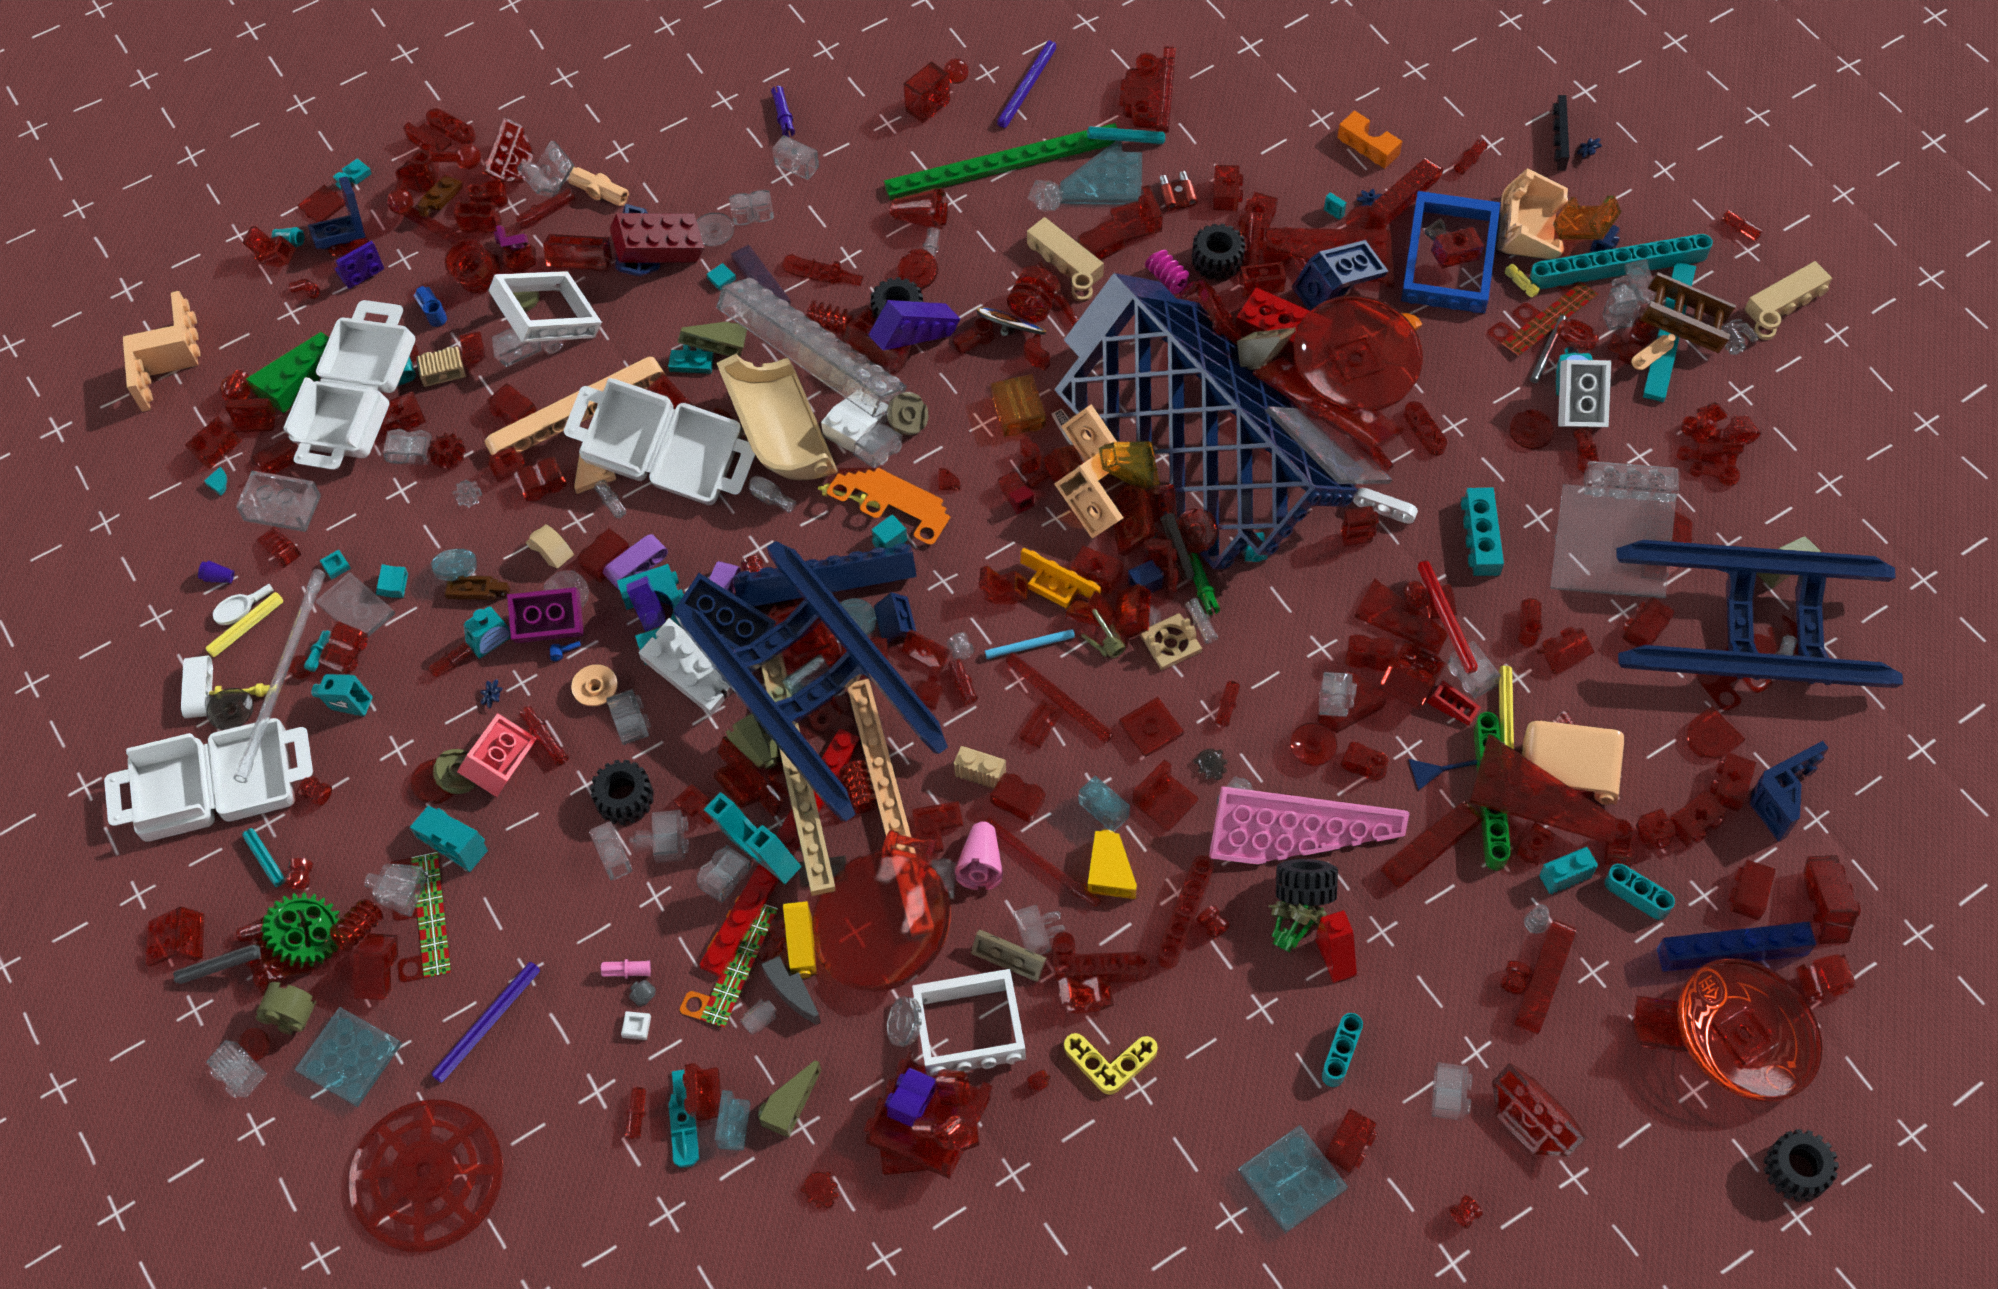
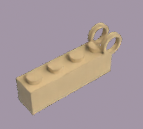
(1066, 255)
(1786, 296)

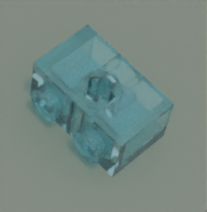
(1104, 804)

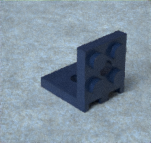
(340, 229)

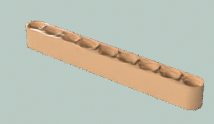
(554, 417)

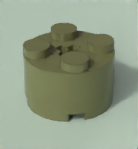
(285, 1008)

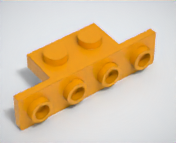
(1055, 581)

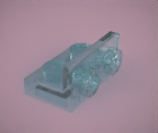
(732, 1122)

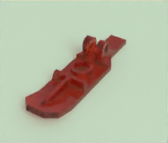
(811, 270)

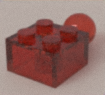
(930, 89)

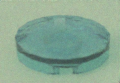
(454, 563)
(861, 613)

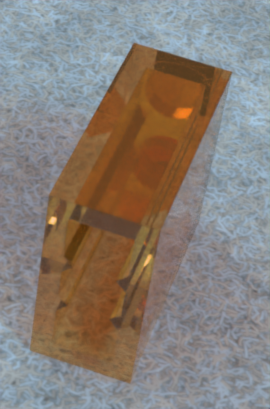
(1018, 405)

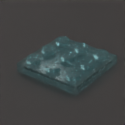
(348, 1056)
(1293, 1179)

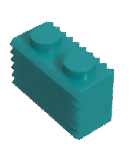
(1568, 870)

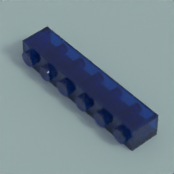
(1745, 944)

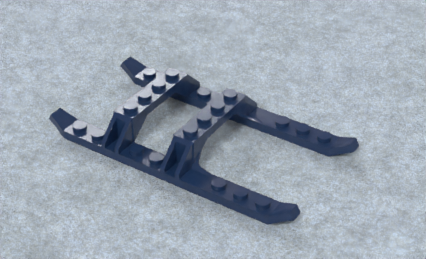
(1742, 657)
(781, 716)

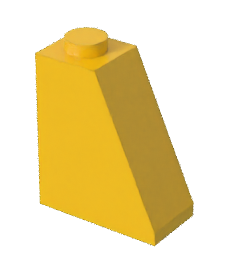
(1110, 868)
(800, 939)

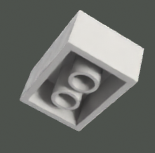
(1584, 393)

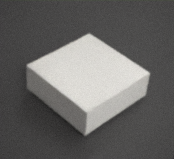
(636, 1025)

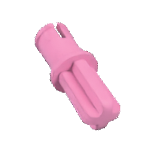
(626, 968)

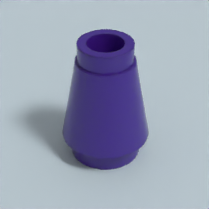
(214, 572)

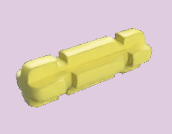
(1522, 280)

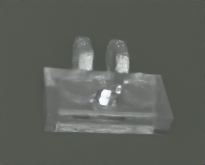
(1638, 274)
(1033, 931)

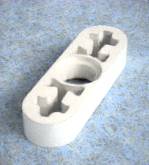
(1386, 505)

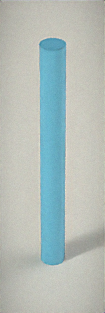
(1028, 644)

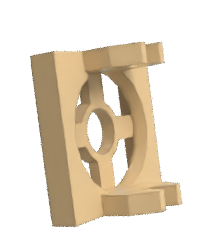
(1166, 661)

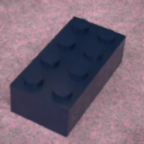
(729, 615)

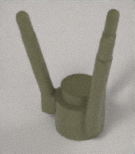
(1113, 644)

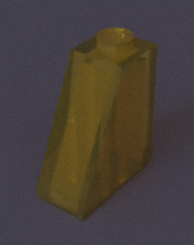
(1131, 463)

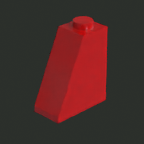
(1337, 946)

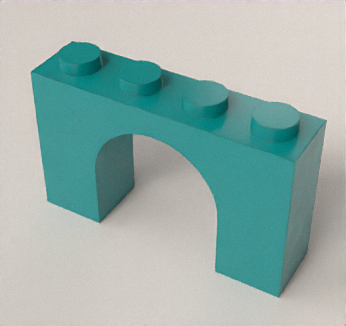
(664, 585)
(757, 843)

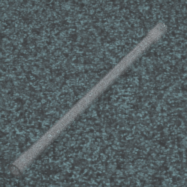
(247, 761)

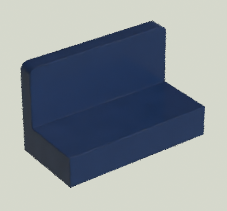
(894, 616)

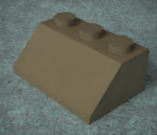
(1262, 346)

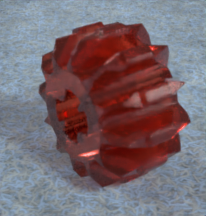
(446, 450)

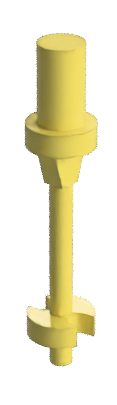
(859, 498)
(259, 690)

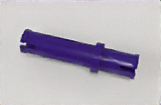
(784, 116)

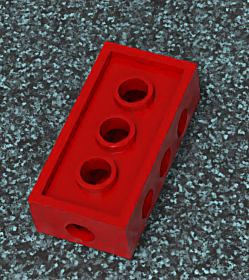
(1269, 312)

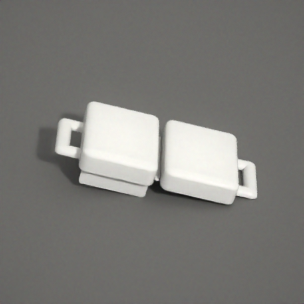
(347, 404)
(642, 433)
(183, 781)

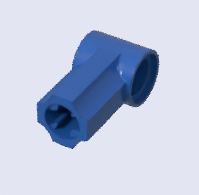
(430, 306)

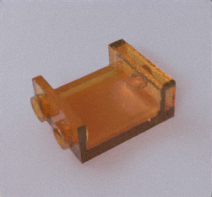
(1586, 222)

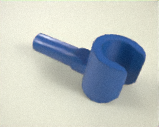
(556, 650)

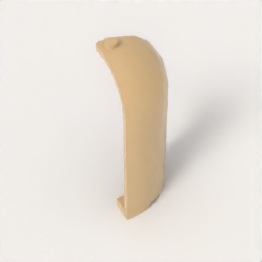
(777, 418)

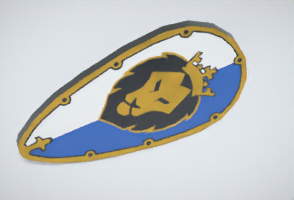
(1009, 321)

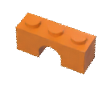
(1380, 149)

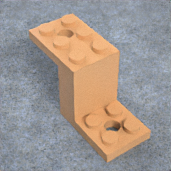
(160, 351)
(1081, 485)

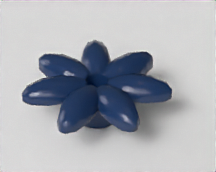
(1590, 147)
(1368, 198)
(491, 694)

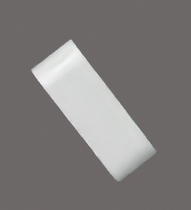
(196, 686)

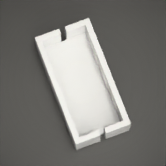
(685, 667)

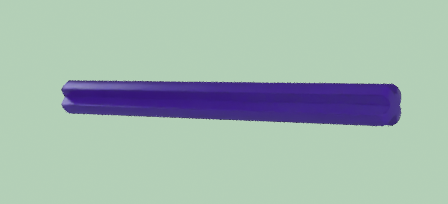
(1026, 84)
(485, 1022)

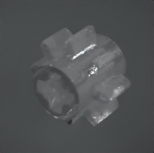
(467, 493)

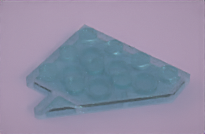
(1105, 179)

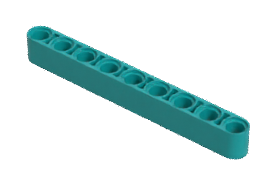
(1612, 262)

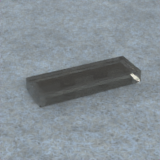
(1173, 533)

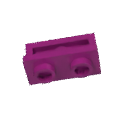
(515, 242)

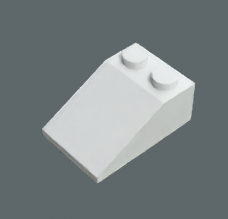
(848, 423)

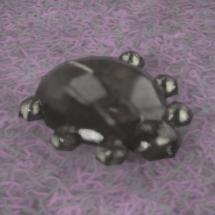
(1212, 763)

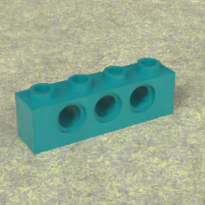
(1482, 501)

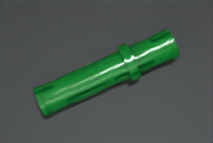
(1205, 591)

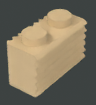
(440, 366)
(979, 767)

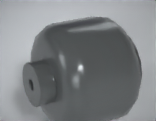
(642, 992)

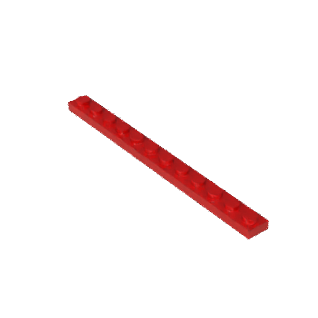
(762, 881)

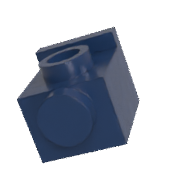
(1609, 241)

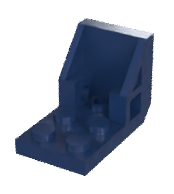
(1336, 271)
(1781, 805)

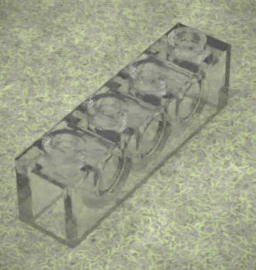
(1640, 476)

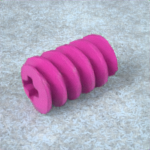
(1167, 271)

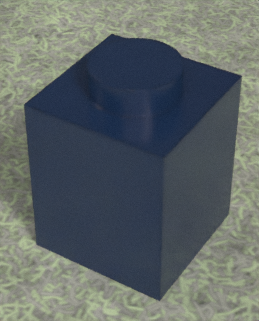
(1147, 575)

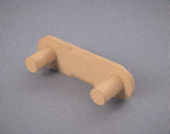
(1653, 352)

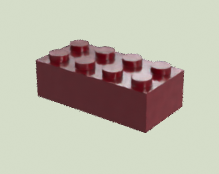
(656, 237)

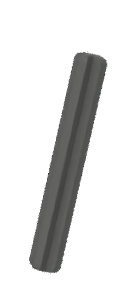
(216, 964)

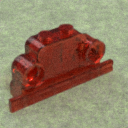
(1149, 90)

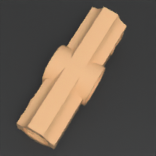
(598, 186)

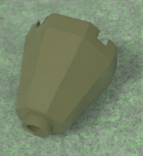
(754, 742)

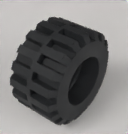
(1218, 264)
(894, 290)
(620, 775)
(1306, 882)
(1814, 1151)

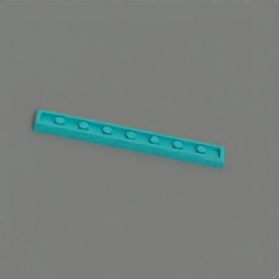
(1661, 369)

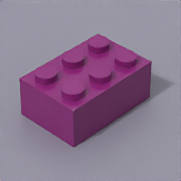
(545, 615)

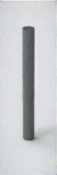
(1546, 352)

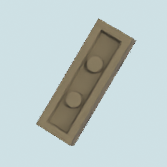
(1008, 955)

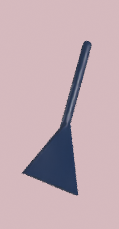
(1426, 772)

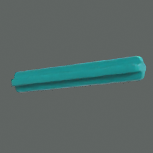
(1126, 135)

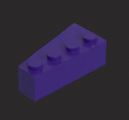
(912, 323)

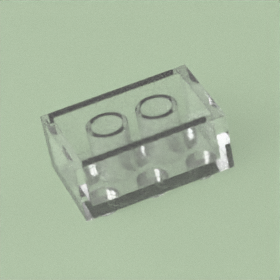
(278, 501)

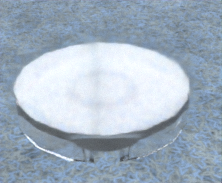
(904, 1021)

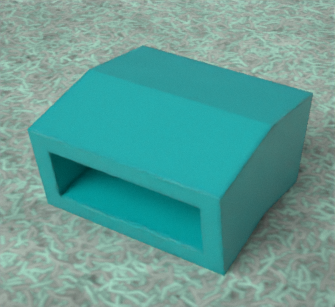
(392, 581)

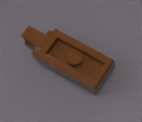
(439, 195)
(476, 588)

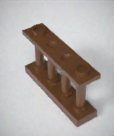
(1682, 325)

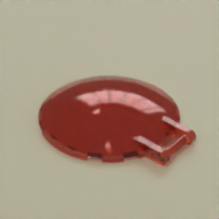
(883, 917)

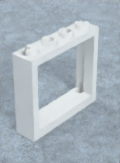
(551, 329)
(967, 987)

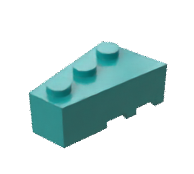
(450, 837)

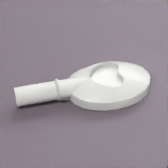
(237, 606)

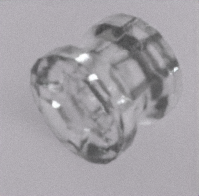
(960, 646)

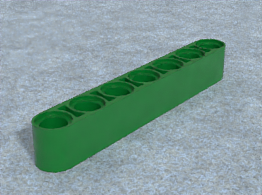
(1490, 821)

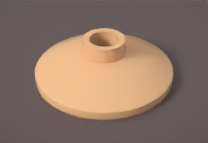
(592, 677)

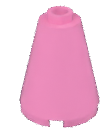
(980, 859)

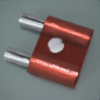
(1179, 193)

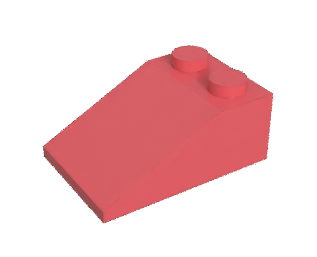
(496, 755)

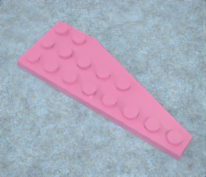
(1276, 826)

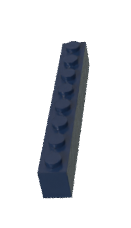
(835, 572)

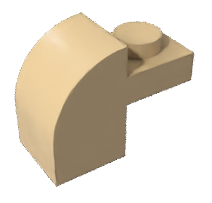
(550, 546)

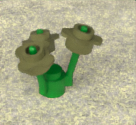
(1301, 914)

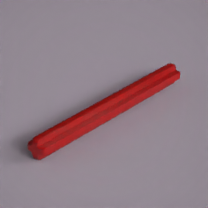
(1447, 617)

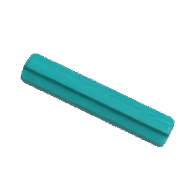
(263, 857)

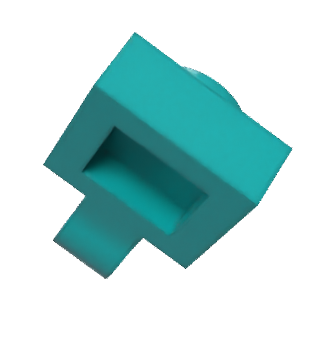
(355, 172)

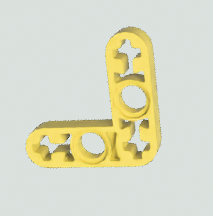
(1114, 1069)

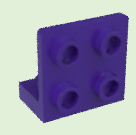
(359, 265)

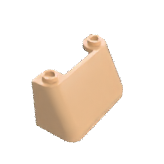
(1528, 216)
(1578, 756)

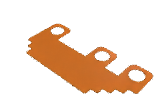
(898, 493)

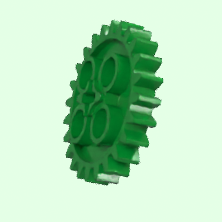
(280, 933)

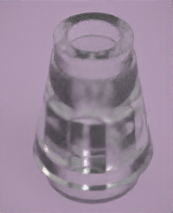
(1537, 919)

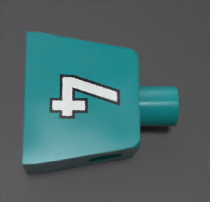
(343, 694)

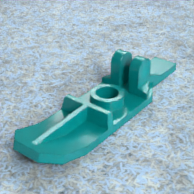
(682, 1133)

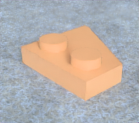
(589, 475)

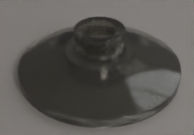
(226, 701)

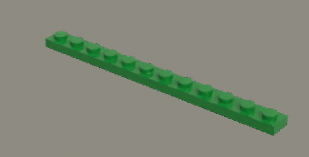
(994, 163)

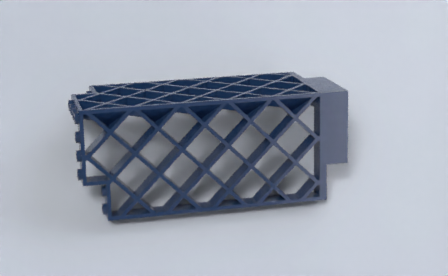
(1226, 387)

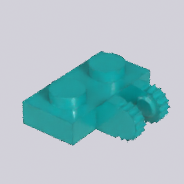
(691, 361)

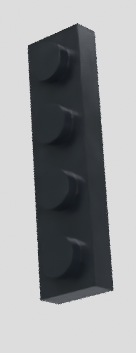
(1561, 138)

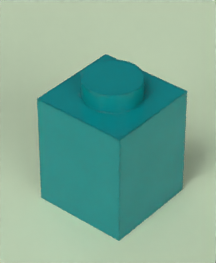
(889, 533)

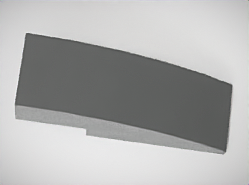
(791, 989)

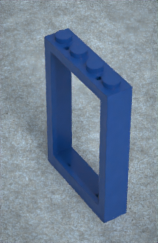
(1441, 296)

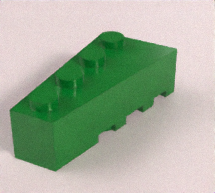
(284, 376)

